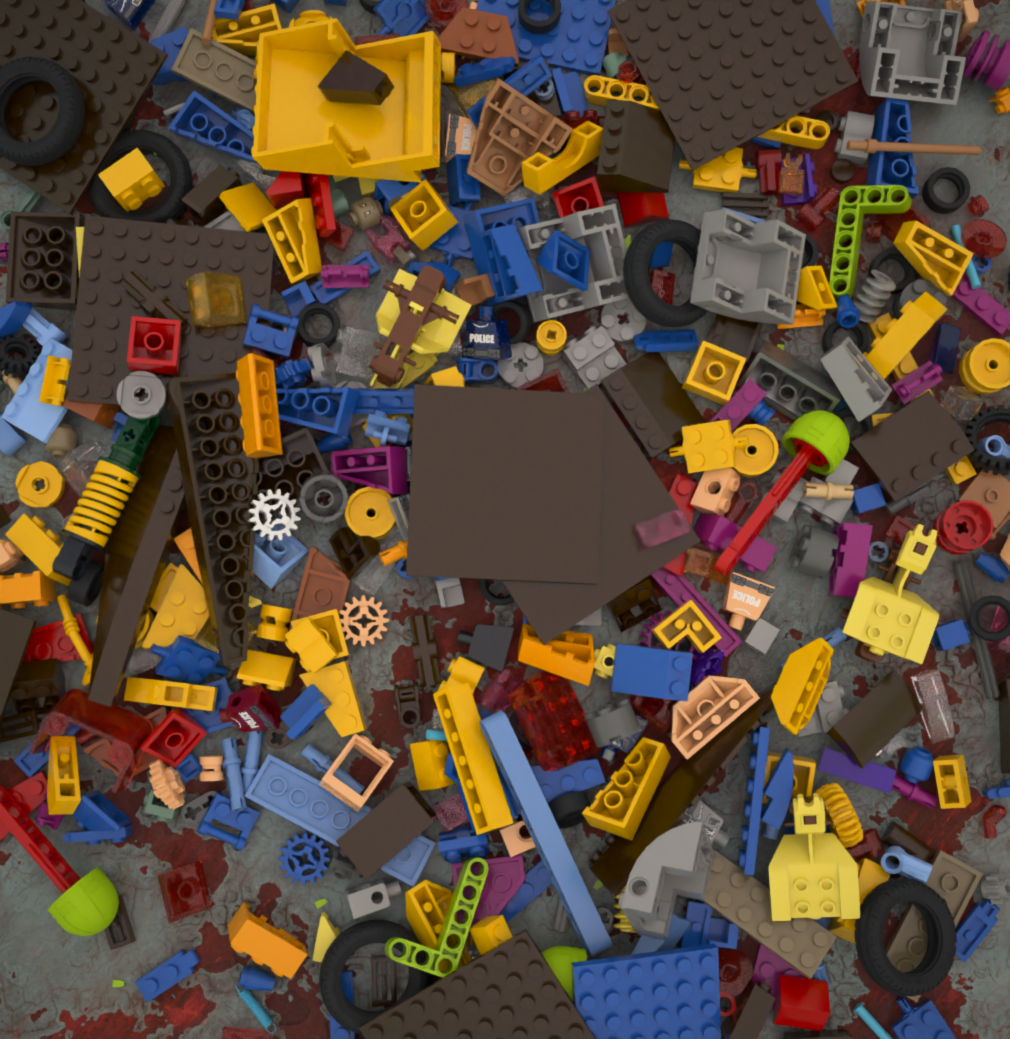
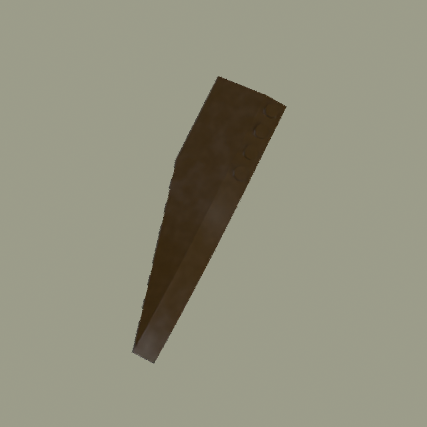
(218, 494)
(136, 561)
(675, 794)

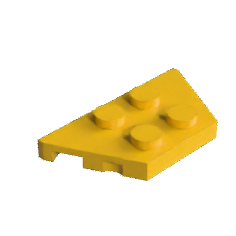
(180, 613)

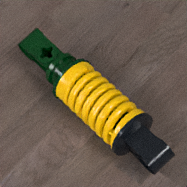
(102, 497)

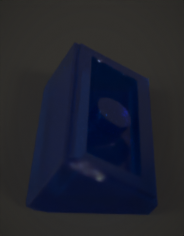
(945, 347)

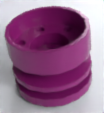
(989, 60)

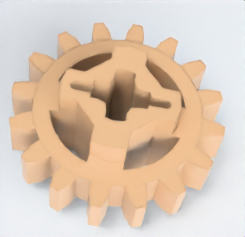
(363, 609)
(167, 784)

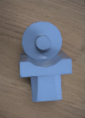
(386, 429)

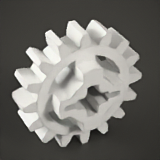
(264, 509)

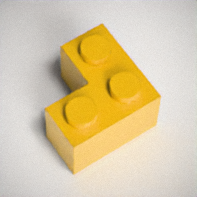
(687, 622)

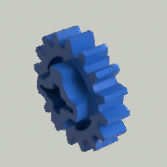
(292, 373)
(296, 853)

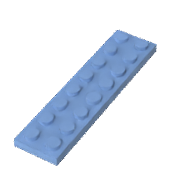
(315, 809)

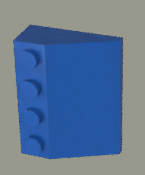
(518, 213)

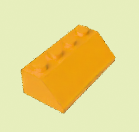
(258, 406)

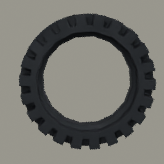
(978, 456)

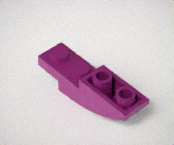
(740, 404)

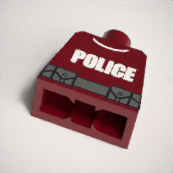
(252, 710)

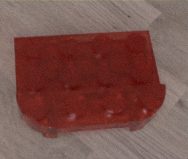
(552, 720)

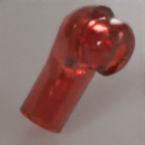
(991, 818)

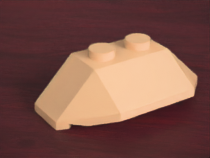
(708, 711)

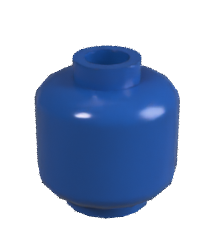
(917, 764)

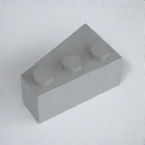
(856, 378)

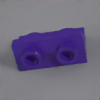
(809, 186)

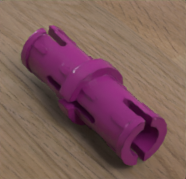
(914, 792)

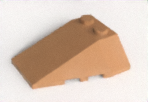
(510, 133)

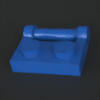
(268, 338)
(221, 811)

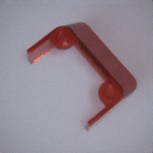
(113, 724)

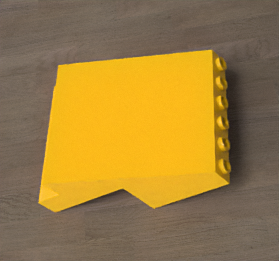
(309, 134)

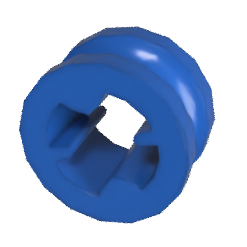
(987, 261)

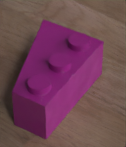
(375, 467)
(717, 534)
(850, 559)

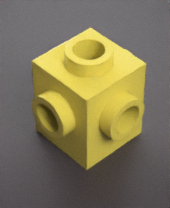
(600, 655)

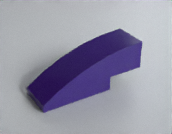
(844, 767)

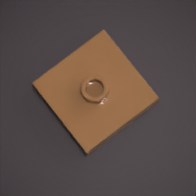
(991, 492)

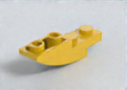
(170, 694)

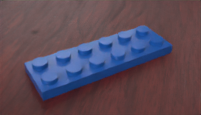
(752, 808)

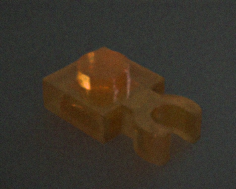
(791, 178)

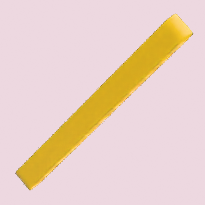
(781, 134)

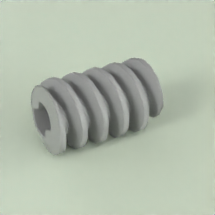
(875, 296)

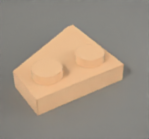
(969, 17)

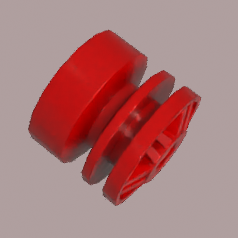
(975, 527)

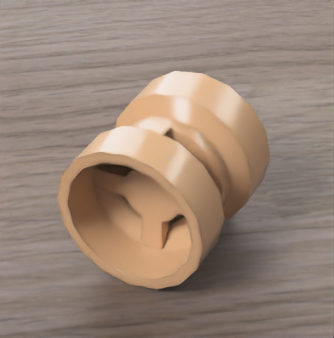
(211, 762)

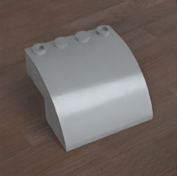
(910, 53)
(602, 234)
(748, 268)
(668, 867)

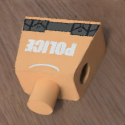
(460, 136)
(745, 599)

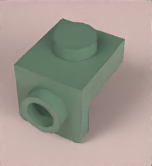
(159, 809)

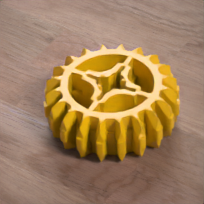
(841, 812)

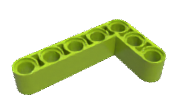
(853, 232)
(449, 926)

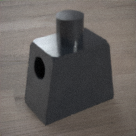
(488, 644)

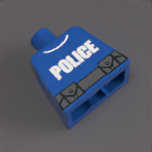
(391, 191)

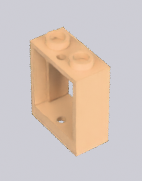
(344, 792)

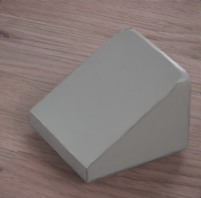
(172, 110)

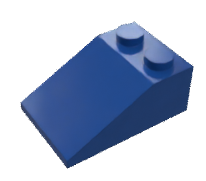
(651, 672)

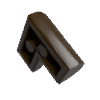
(353, 554)
(898, 836)

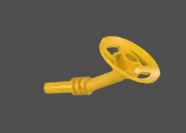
(72, 630)

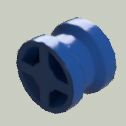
(761, 413)

